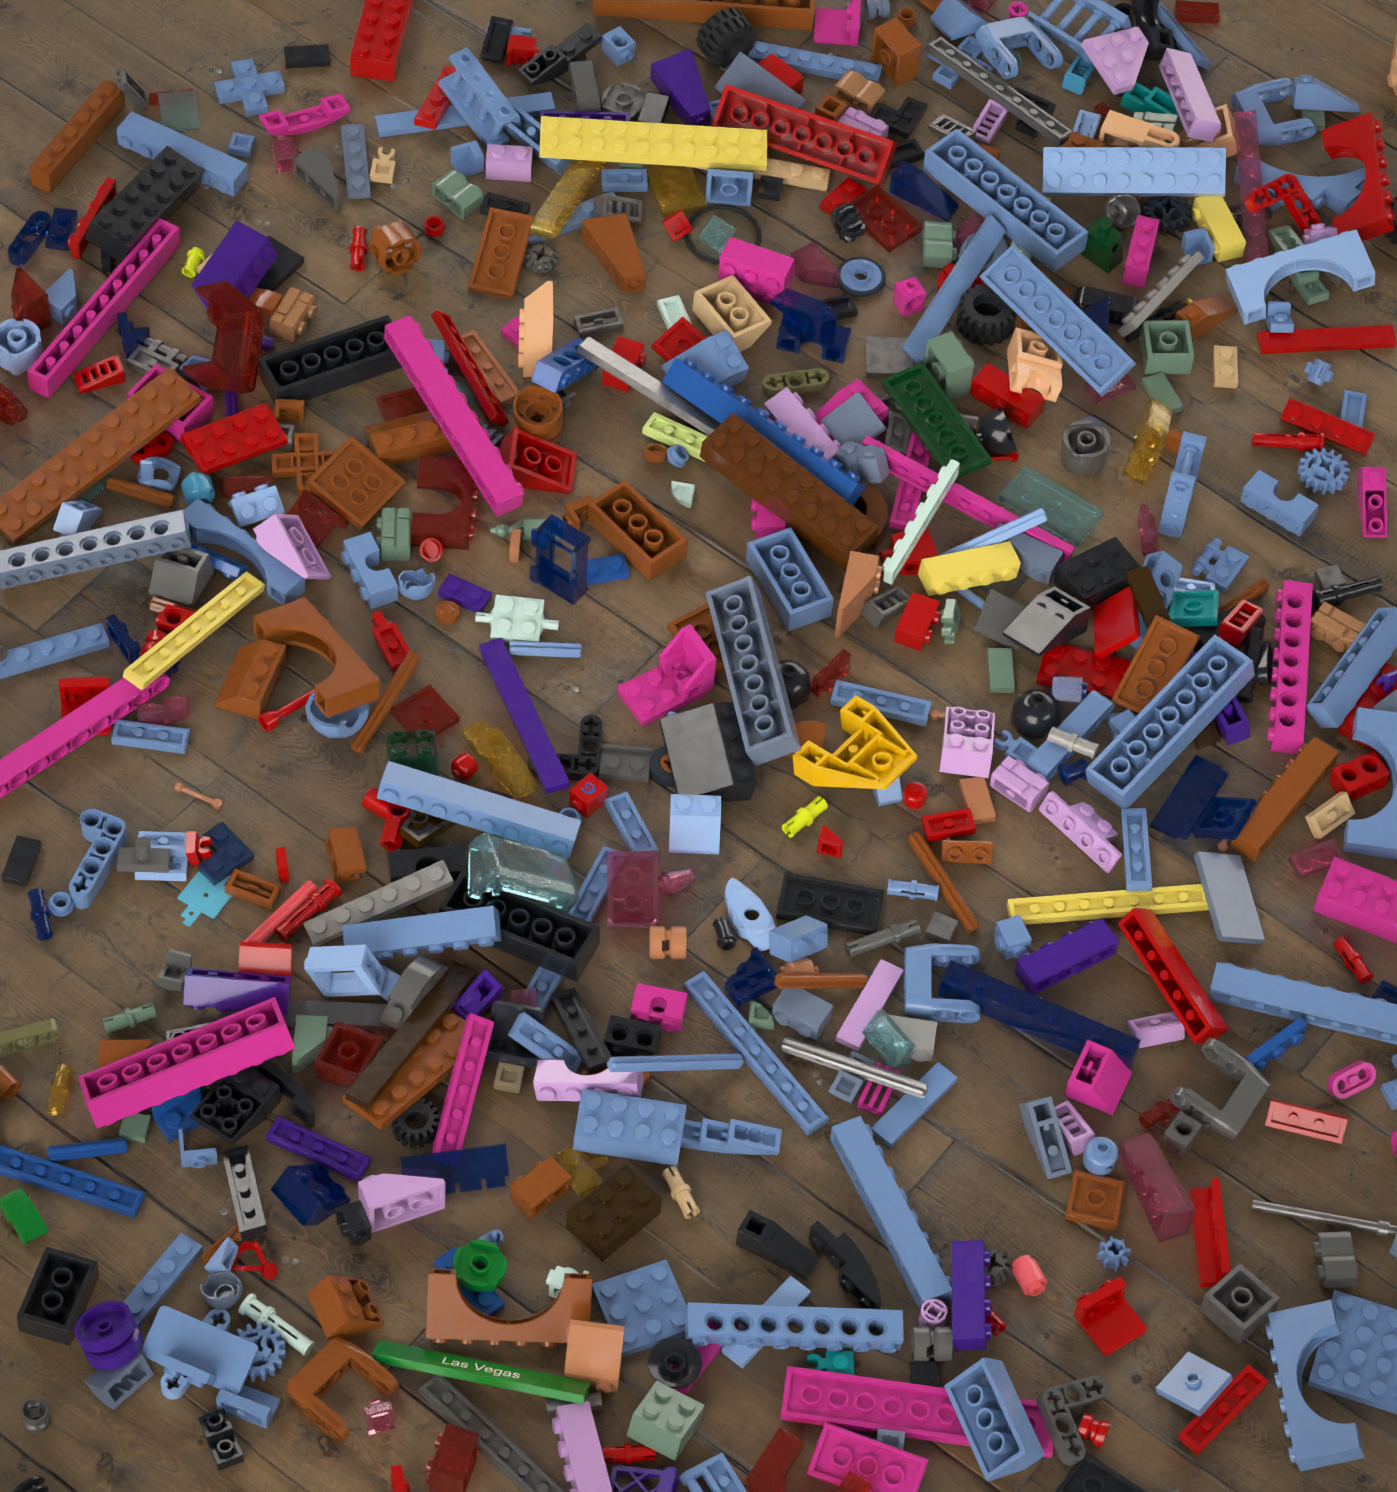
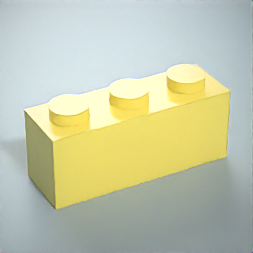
(1220, 226)

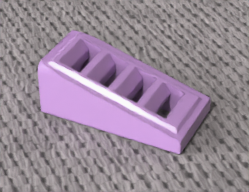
(995, 108)
(1076, 1142)

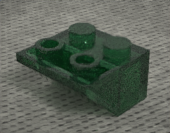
(413, 749)

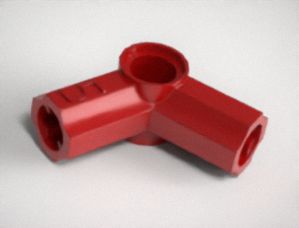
(390, 838)

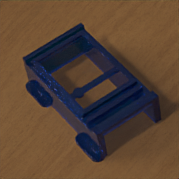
(565, 584)

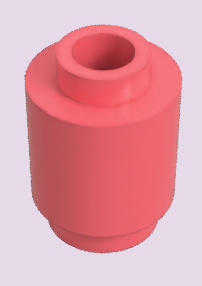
(1029, 1275)

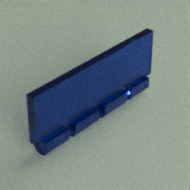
(1189, 798)
(461, 1166)

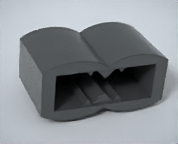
(1336, 1259)

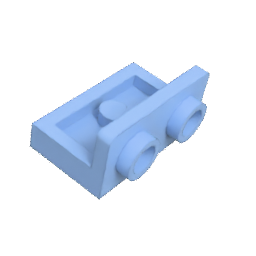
(256, 505)

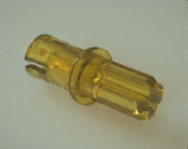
(59, 1089)

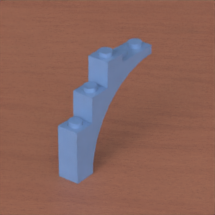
(1335, 192)

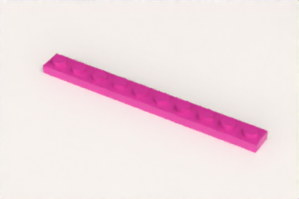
(962, 498)

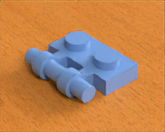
(1225, 570)

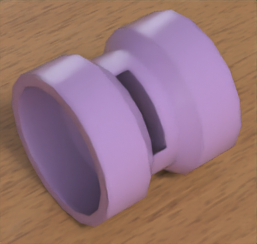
(927, 1315)

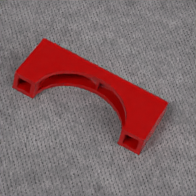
(1362, 140)

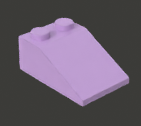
(290, 543)
(399, 1198)

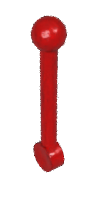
(1013, 457)

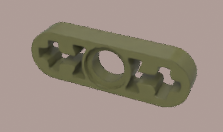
(801, 375)
(29, 1036)

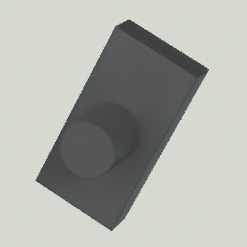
(143, 858)

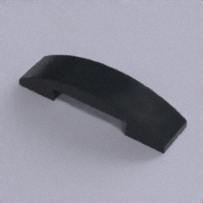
(300, 1102)

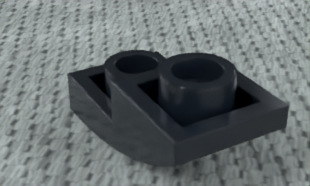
(221, 1439)

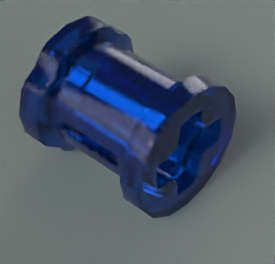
(1073, 771)

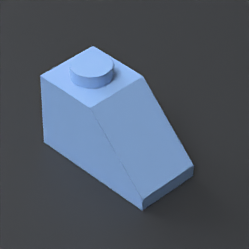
(76, 517)

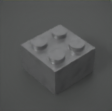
(1239, 1304)

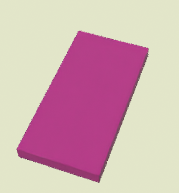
(875, 1462)

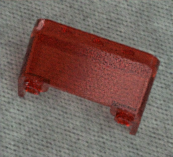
(236, 342)

